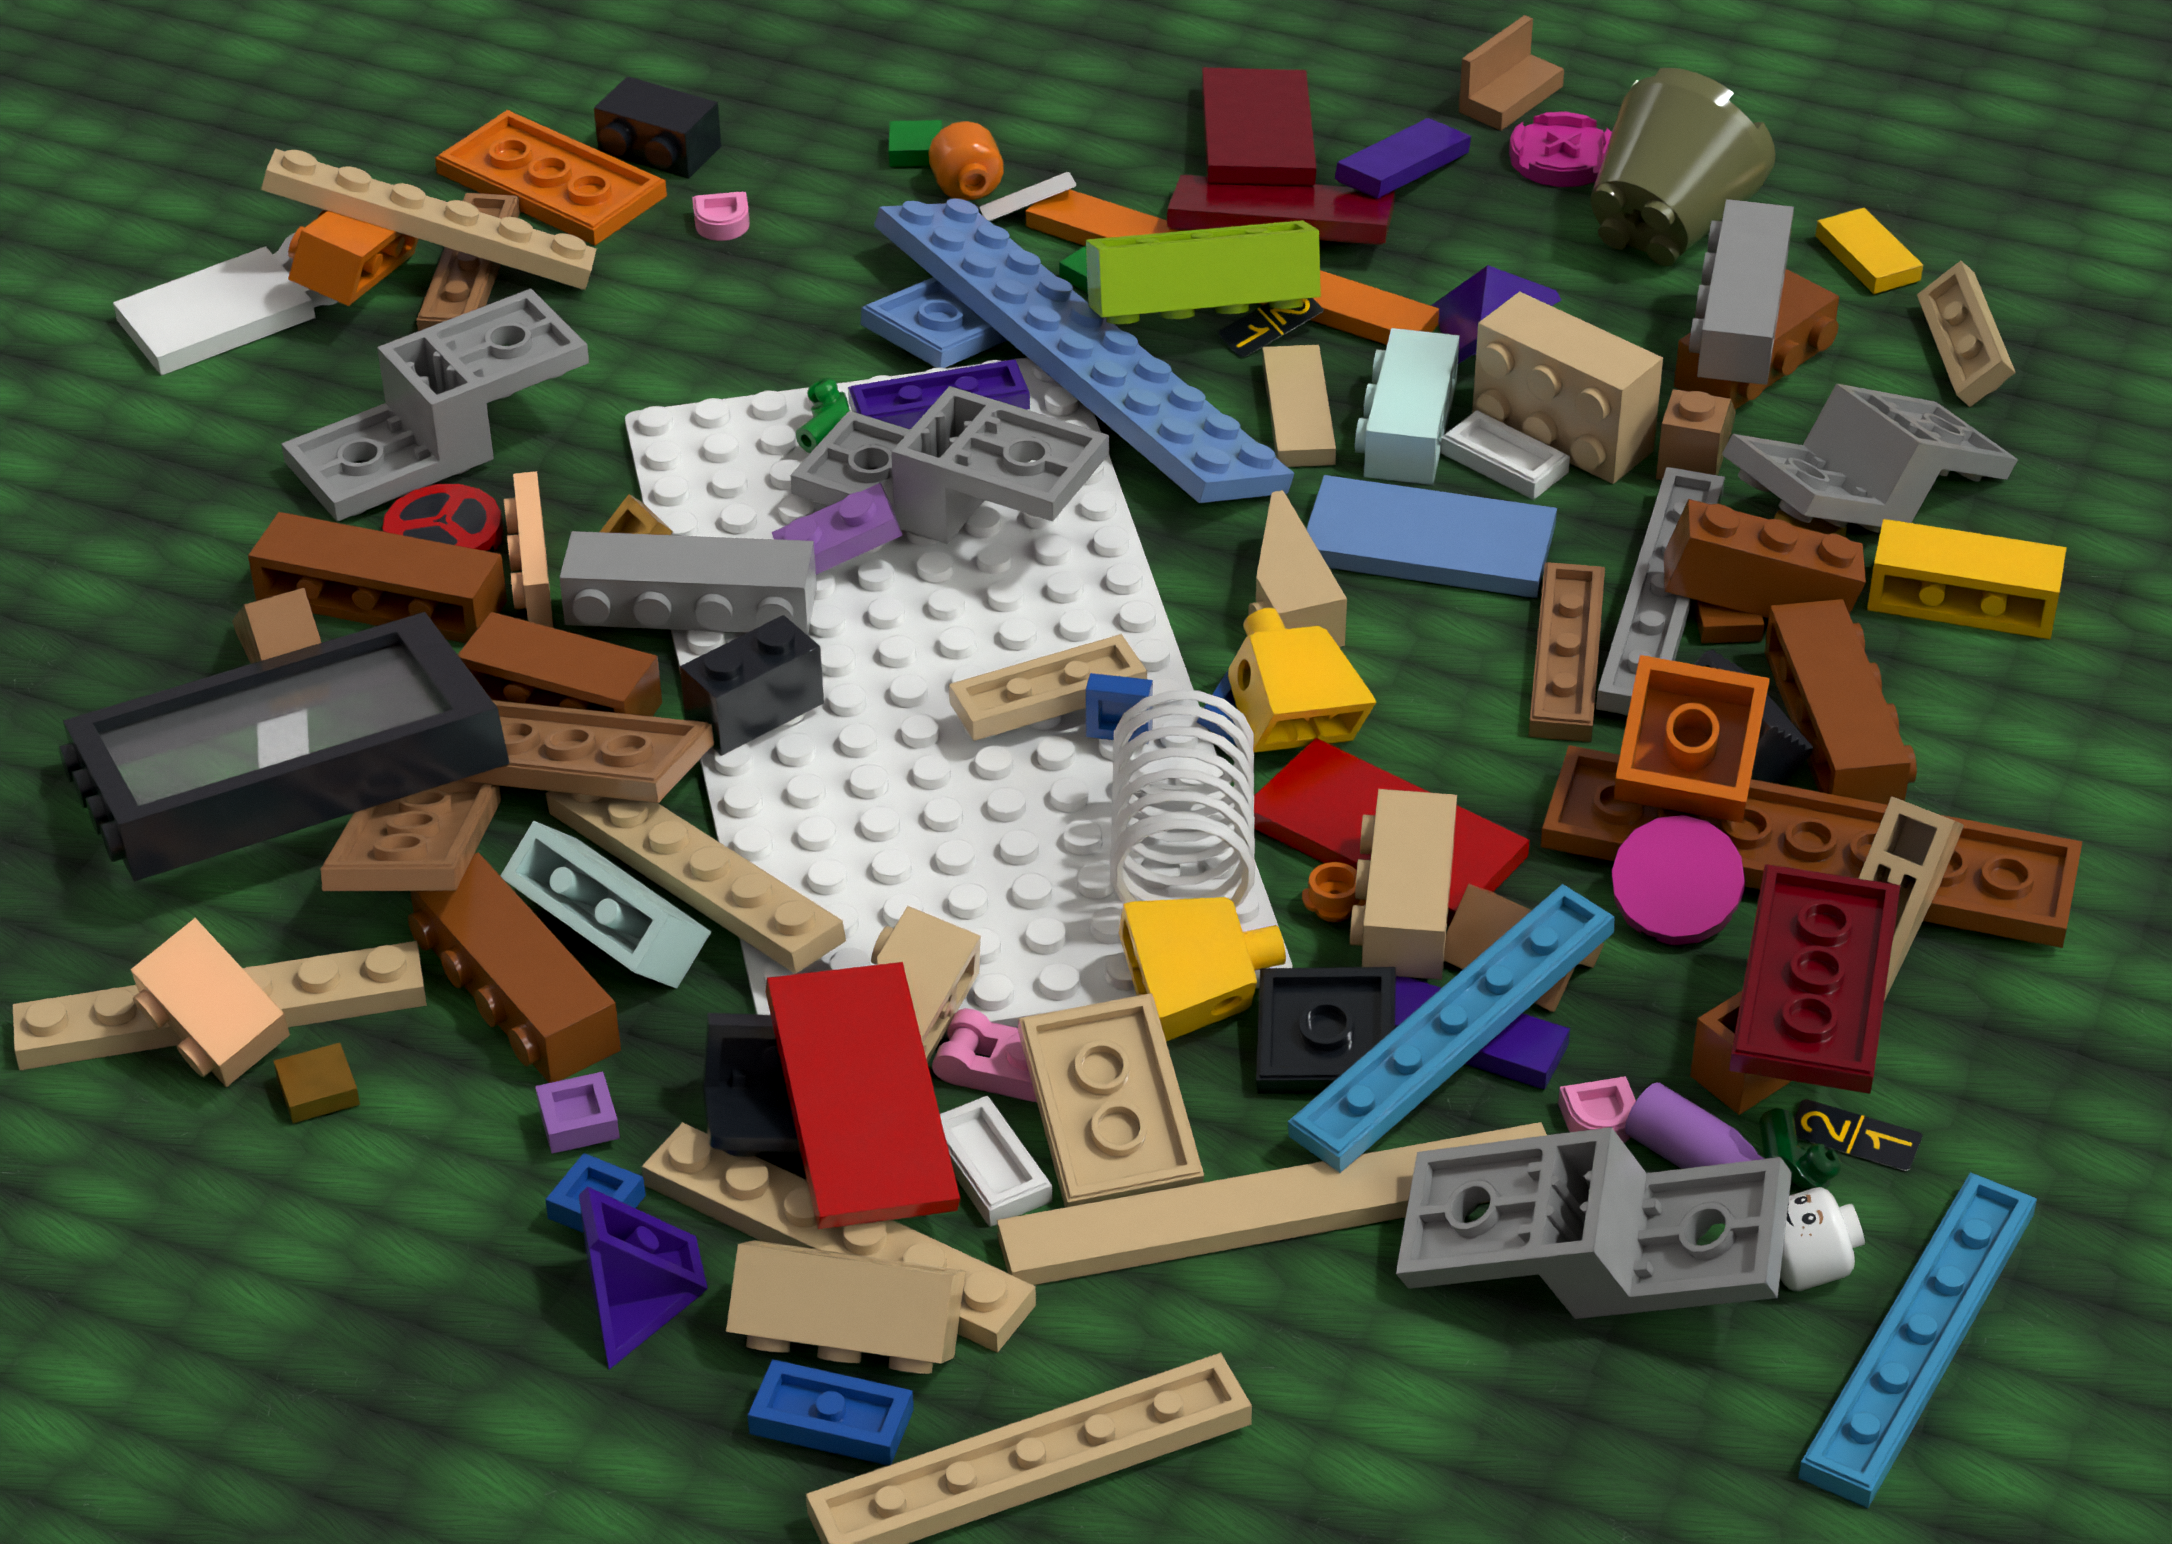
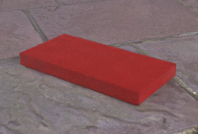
(1320, 808)
(861, 1095)

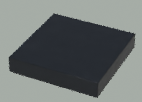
(1319, 1024)

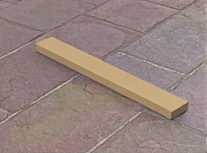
(1219, 1213)

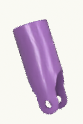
(1684, 1131)

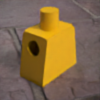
(1296, 685)
(1195, 959)

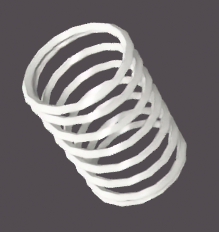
(1242, 795)

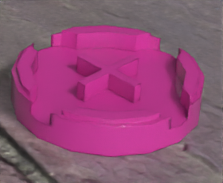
(1559, 149)
(1678, 879)

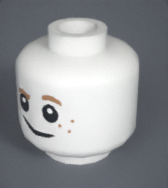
(1818, 1240)

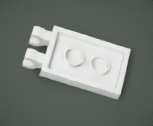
(217, 309)

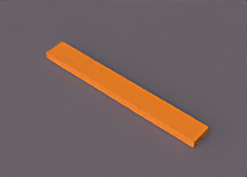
(1344, 302)

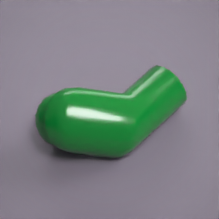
(827, 410)

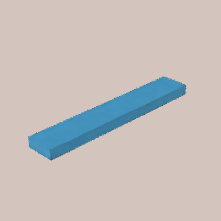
(1450, 1028)
(1917, 1341)

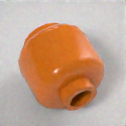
(967, 156)

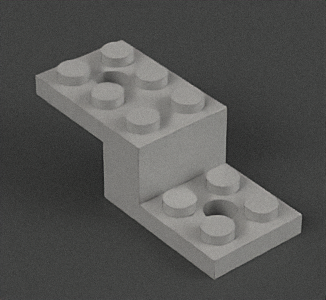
(434, 404)
(1867, 459)
(953, 462)
(1596, 1224)

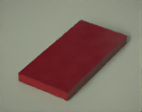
(1258, 127)
(1336, 211)
(1816, 979)

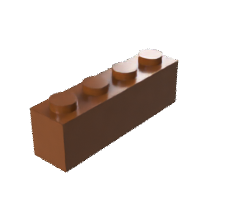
(378, 574)
(1838, 702)
(517, 973)

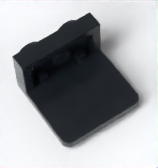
(746, 1087)

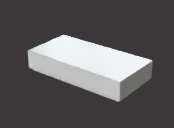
(1505, 454)
(993, 1162)

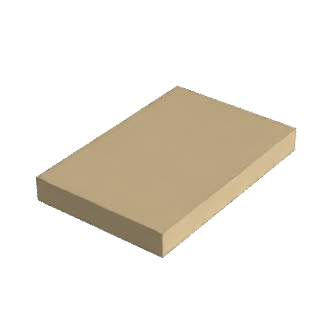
(1109, 1100)

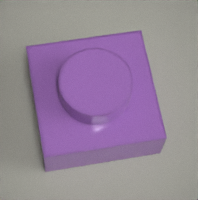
(577, 1112)

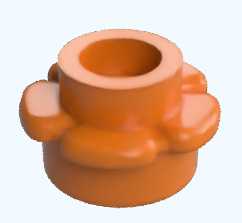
(1332, 891)

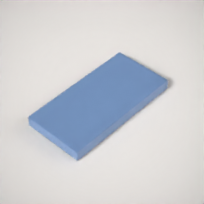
(1432, 535)

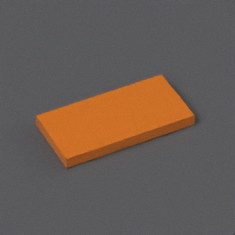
(552, 176)

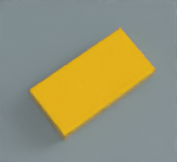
(1869, 250)

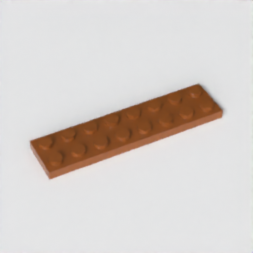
(1994, 883)

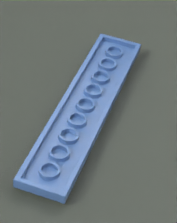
(1084, 353)

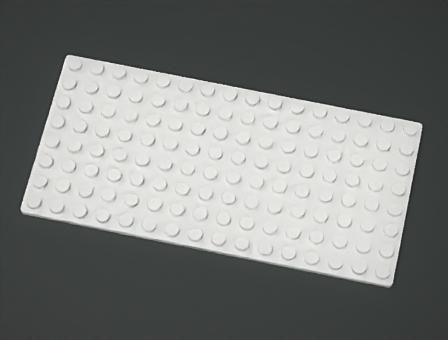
(881, 785)

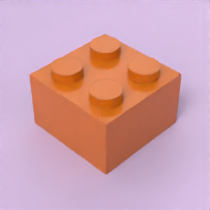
(1690, 738)

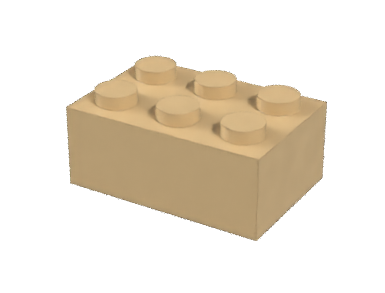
(1568, 385)

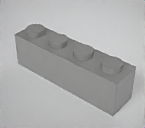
(1741, 291)
(686, 581)

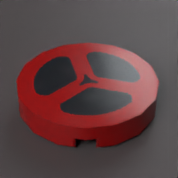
(447, 515)

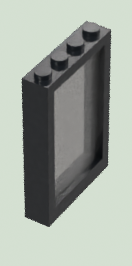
(280, 745)

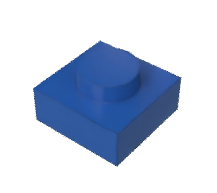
(1109, 699)
(597, 1174)

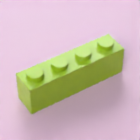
(1203, 270)

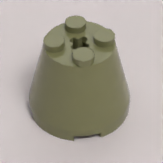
(1675, 163)

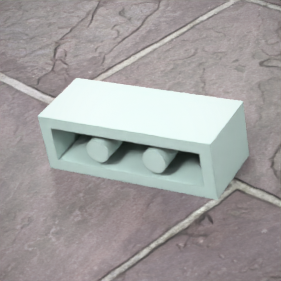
(1408, 406)
(605, 905)

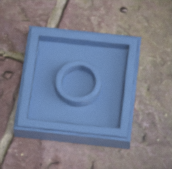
(930, 324)

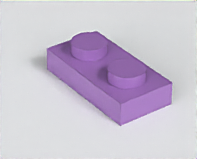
(846, 527)

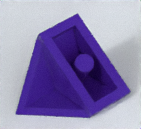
(1479, 297)
(638, 1271)

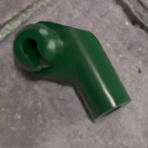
(1808, 1168)

